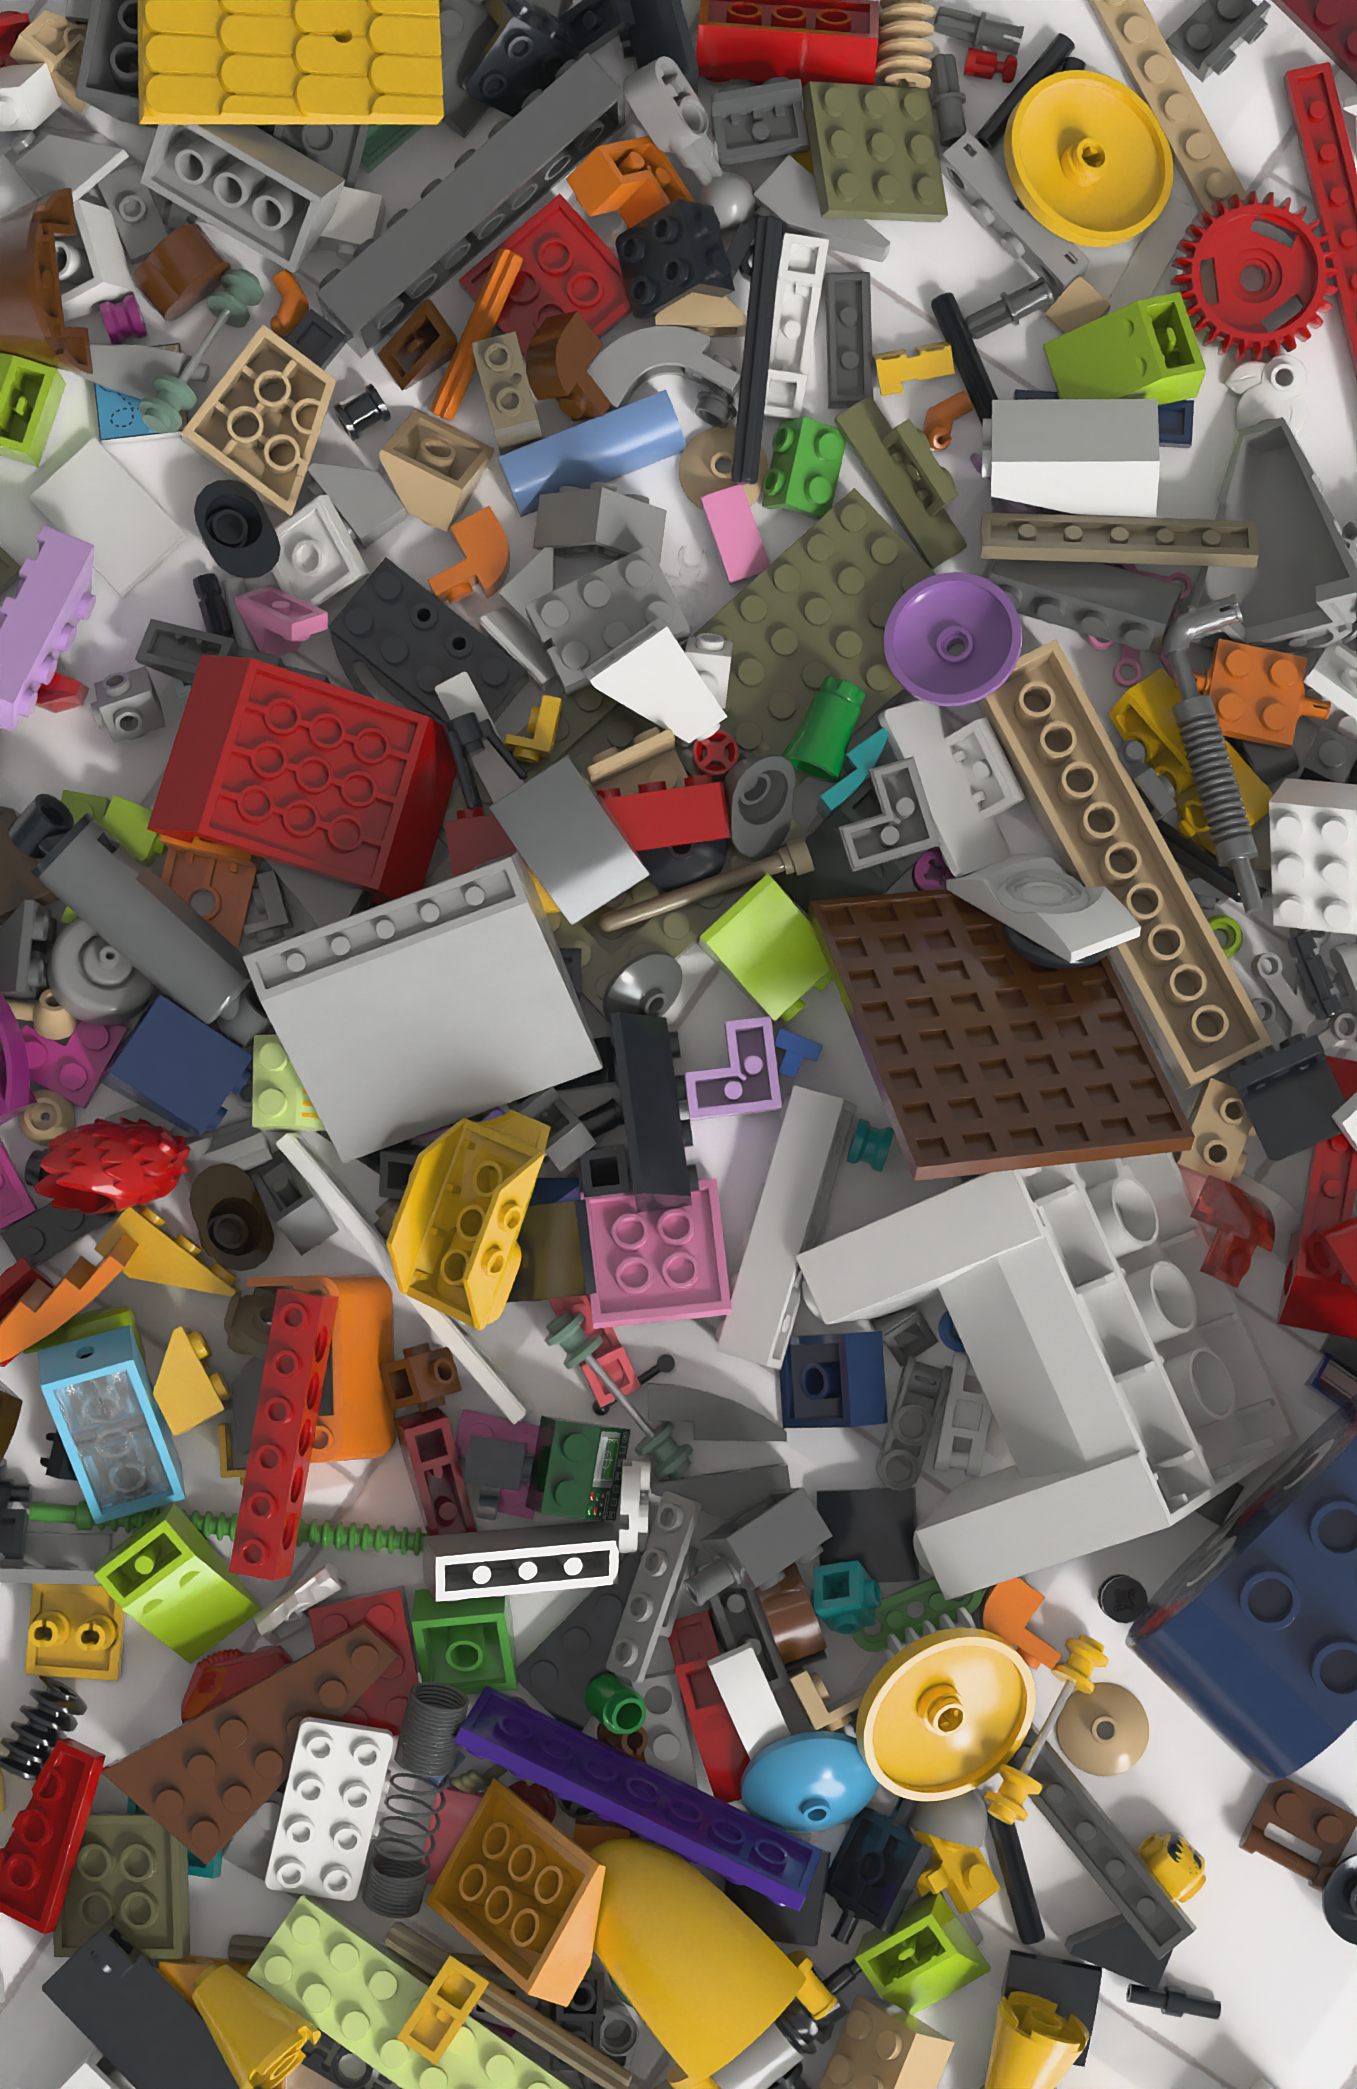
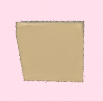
(1077, 306)

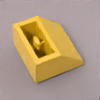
(186, 1385)

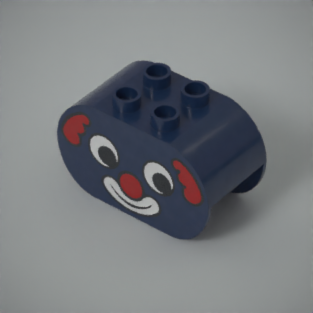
(1266, 1612)

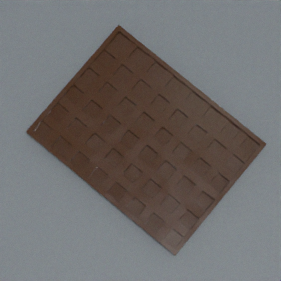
(987, 1052)

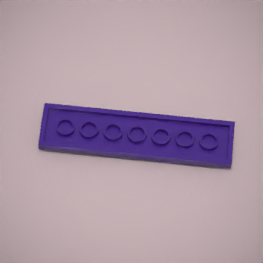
(640, 1798)

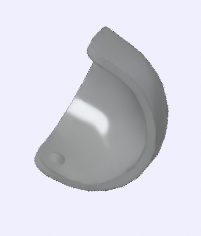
(954, 1819)

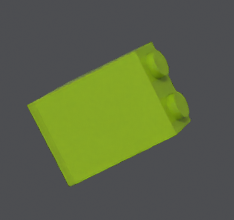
(768, 951)

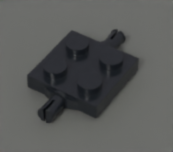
(876, 1869)

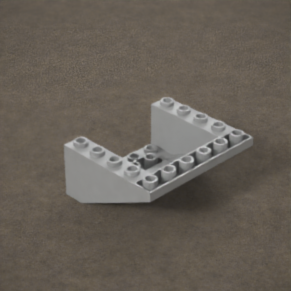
(426, 1008)

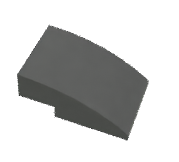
(570, 839)

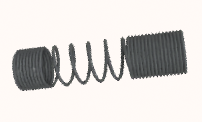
(427, 1749)

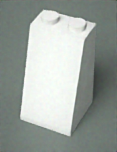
(1075, 455)

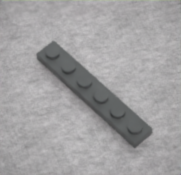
(1104, 1850)

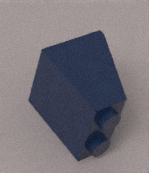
(178, 1068)

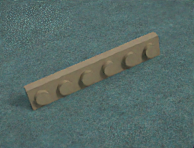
(1119, 539)

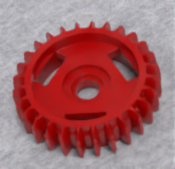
(1285, 270)

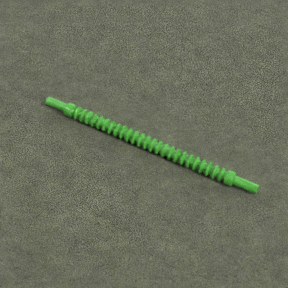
(222, 1526)

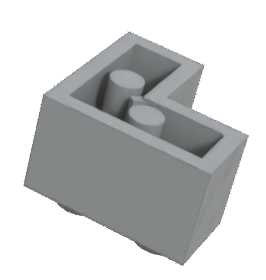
(598, 523)

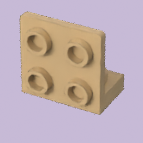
(646, 762)
(813, 1694)

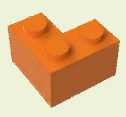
(628, 179)

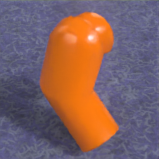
(293, 304)
(940, 419)

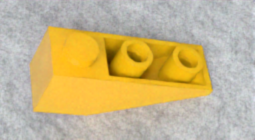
(163, 1257)

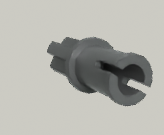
(977, 29)
(947, 99)
(1010, 308)

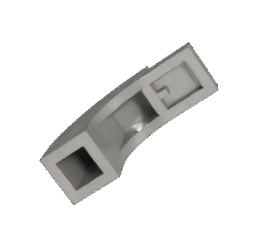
(659, 352)

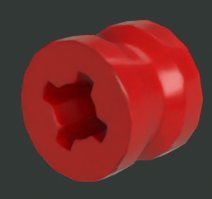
(715, 753)

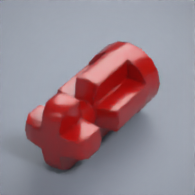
(985, 64)

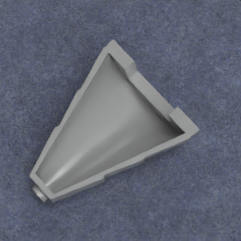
(1304, 573)

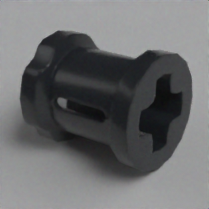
(362, 412)

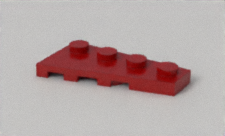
(48, 1835)

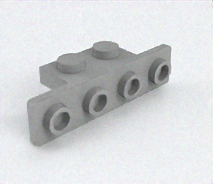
(656, 1587)

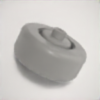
(94, 978)

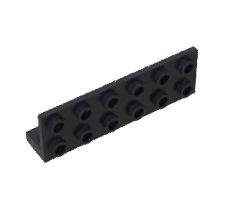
(137, 2016)

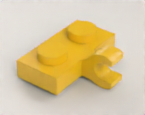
(959, 1870)

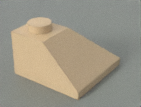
(434, 468)

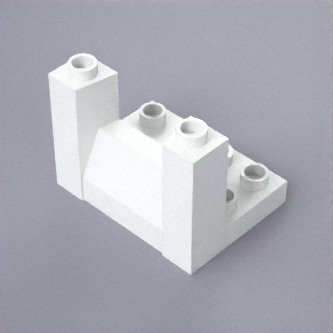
(1095, 1344)

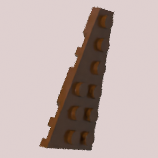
(235, 1754)

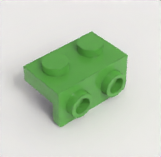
(804, 467)

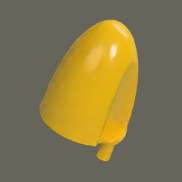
(693, 1960)

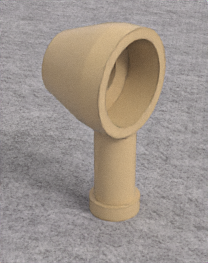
(47, 1016)

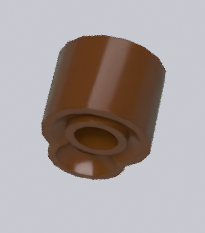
(181, 271)

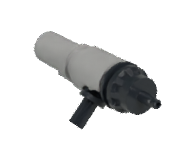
(775, 2055)

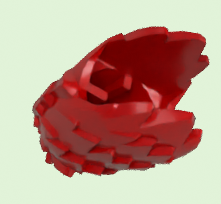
(112, 1166)

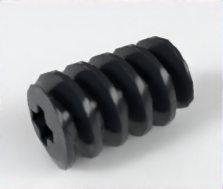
(43, 1729)

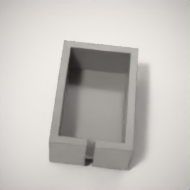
(601, 613)

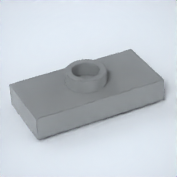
(133, 211)

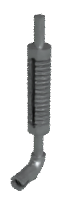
(1205, 746)

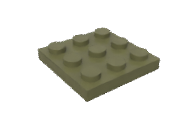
(874, 152)
(134, 1877)

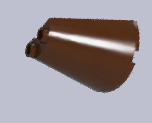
(30, 286)

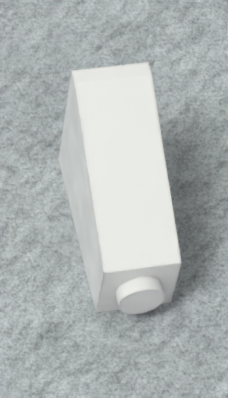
(659, 683)

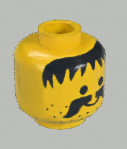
(1174, 1864)

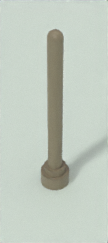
(791, 858)

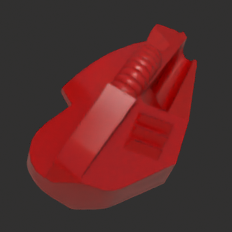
(227, 1674)

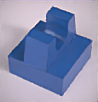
(796, 1049)

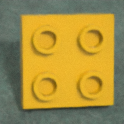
(74, 1632)

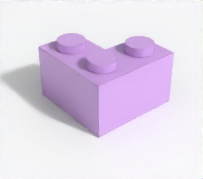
(748, 1083)

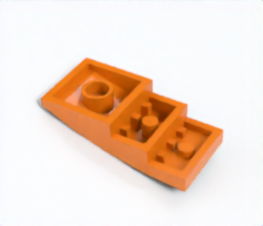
(46, 1309)

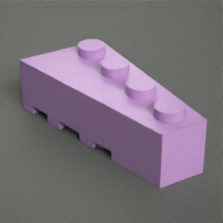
(42, 619)

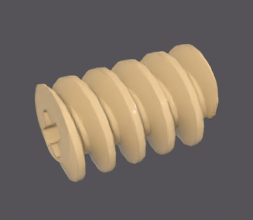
(902, 43)

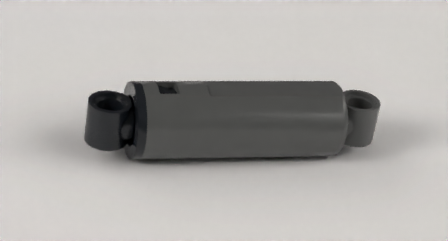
(140, 917)

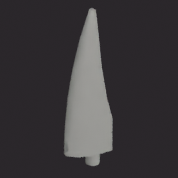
(135, 367)

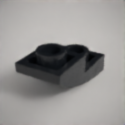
(582, 2015)

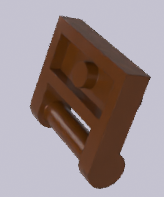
(1308, 1819)

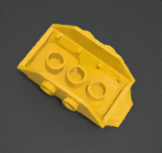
(463, 1216)

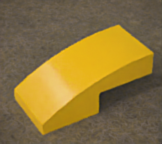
(443, 2010)

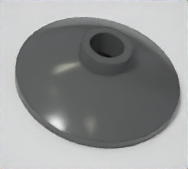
(644, 986)

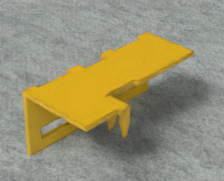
(925, 366)

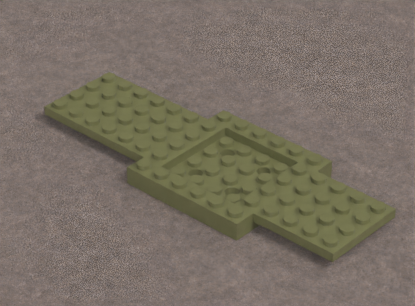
(798, 621)

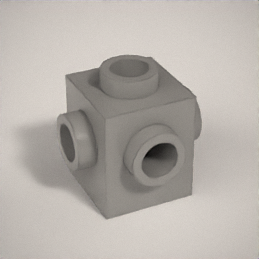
(127, 705)

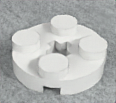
(634, 1506)

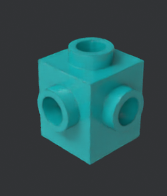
(845, 1596)

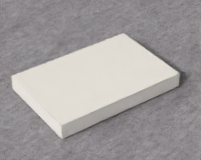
(106, 507)

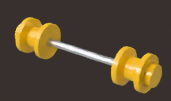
(1016, 1784)

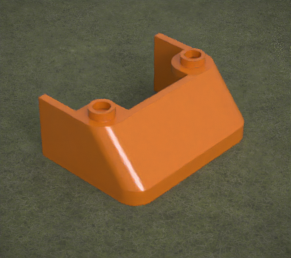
(360, 1344)

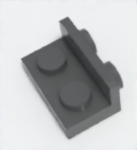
(1214, 32)

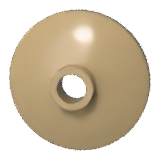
(698, 463)
(1079, 1736)

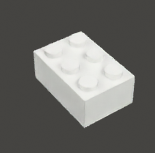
(1314, 855)

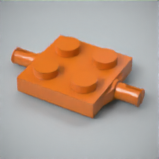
(1258, 693)

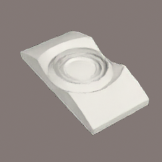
(1048, 905)

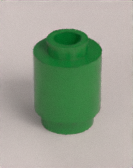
(615, 1704)

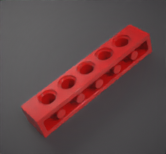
(283, 1434)

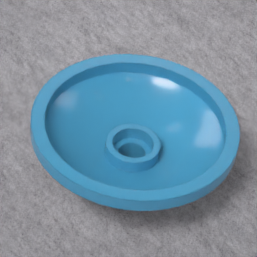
(808, 1782)

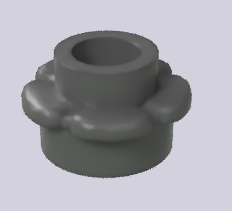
(716, 407)

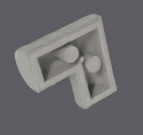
(902, 827)

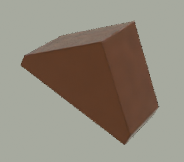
(419, 346)

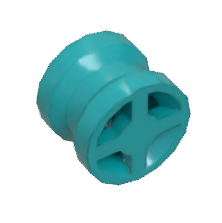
(870, 1145)

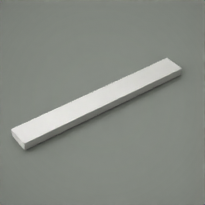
(363, 1229)

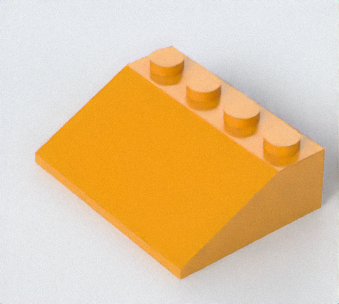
(523, 1895)

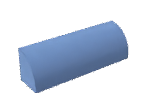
(594, 451)

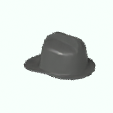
(760, 802)

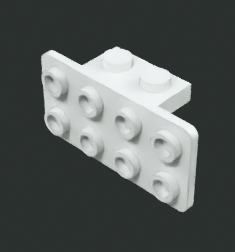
(962, 779)
(329, 1809)

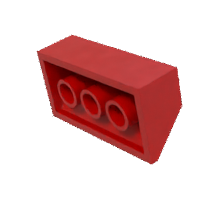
(788, 39)

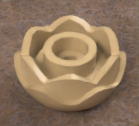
(60, 1120)

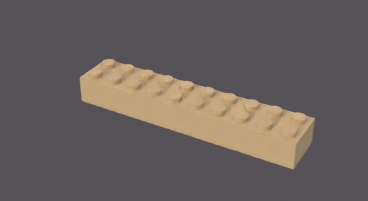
(1112, 842)

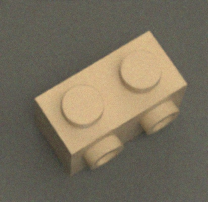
(1219, 1133)

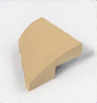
(59, 45)

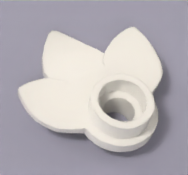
(1264, 397)

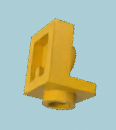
(544, 725)

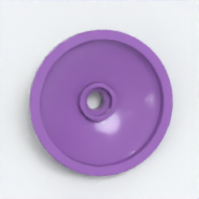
(949, 612)

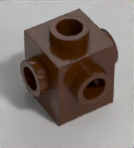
(430, 1378)

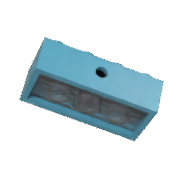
(111, 1424)

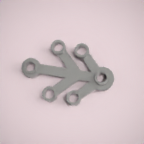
(1297, 1004)

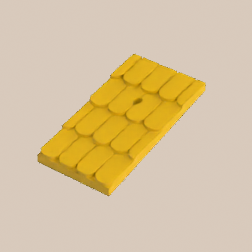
(289, 62)

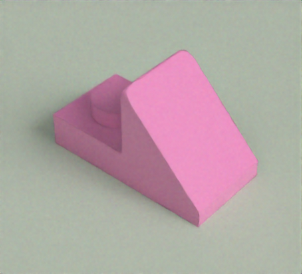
(279, 619)

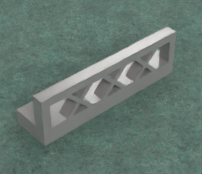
(58, 1558)

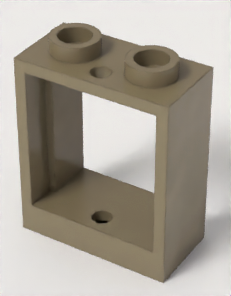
(507, 392)

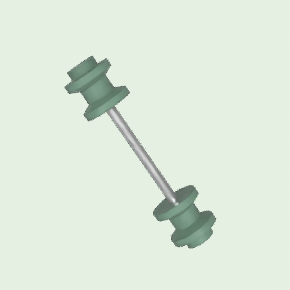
(173, 393)
(670, 1458)

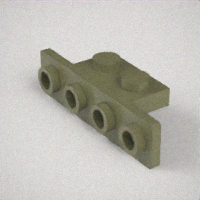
(906, 478)

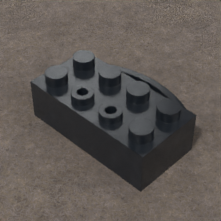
(418, 643)

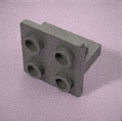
(758, 121)

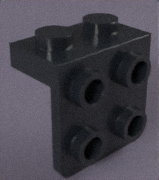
(519, 56)
(673, 256)
(1289, 1096)

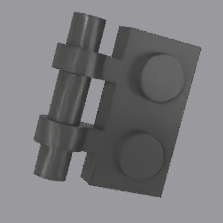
(1153, 788)

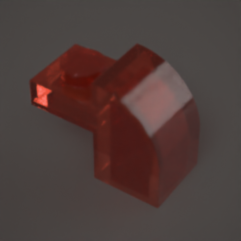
(1240, 1224)

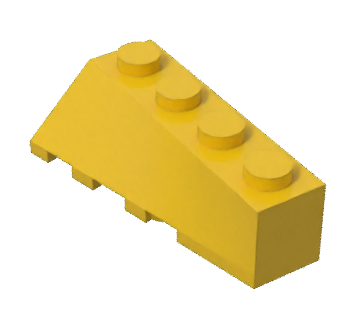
(1147, 717)

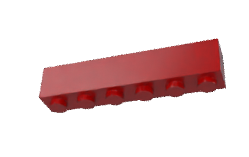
(649, 819)

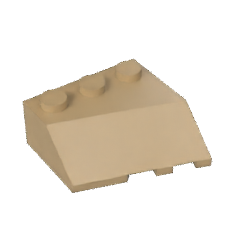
(264, 419)

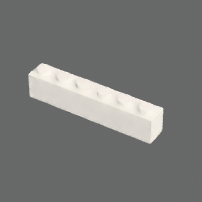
(786, 1224)

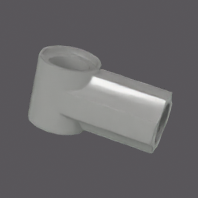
(241, 1148)

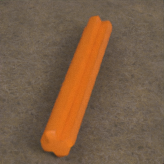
(477, 328)

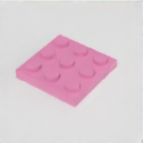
(657, 1260)

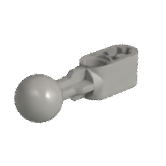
(679, 126)

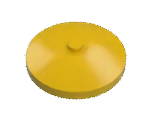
(1088, 158)
(945, 1714)

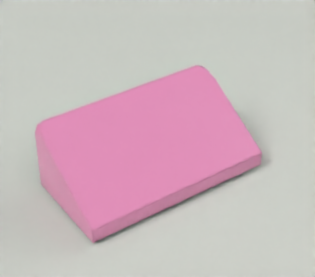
(734, 533)

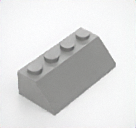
(245, 186)

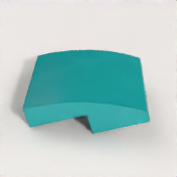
(856, 767)

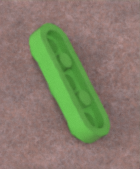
(895, 1618)

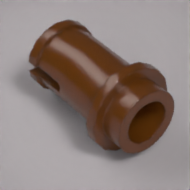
(628, 1743)

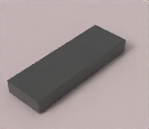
(848, 338)

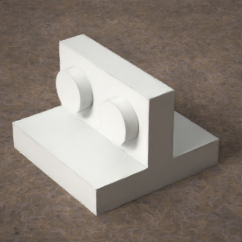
(1335, 680)

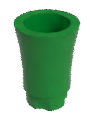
(826, 730)

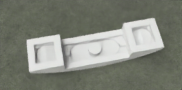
(794, 323)
(749, 1699)

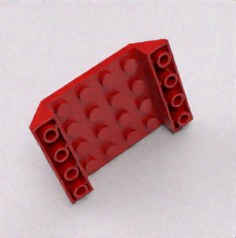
(306, 776)

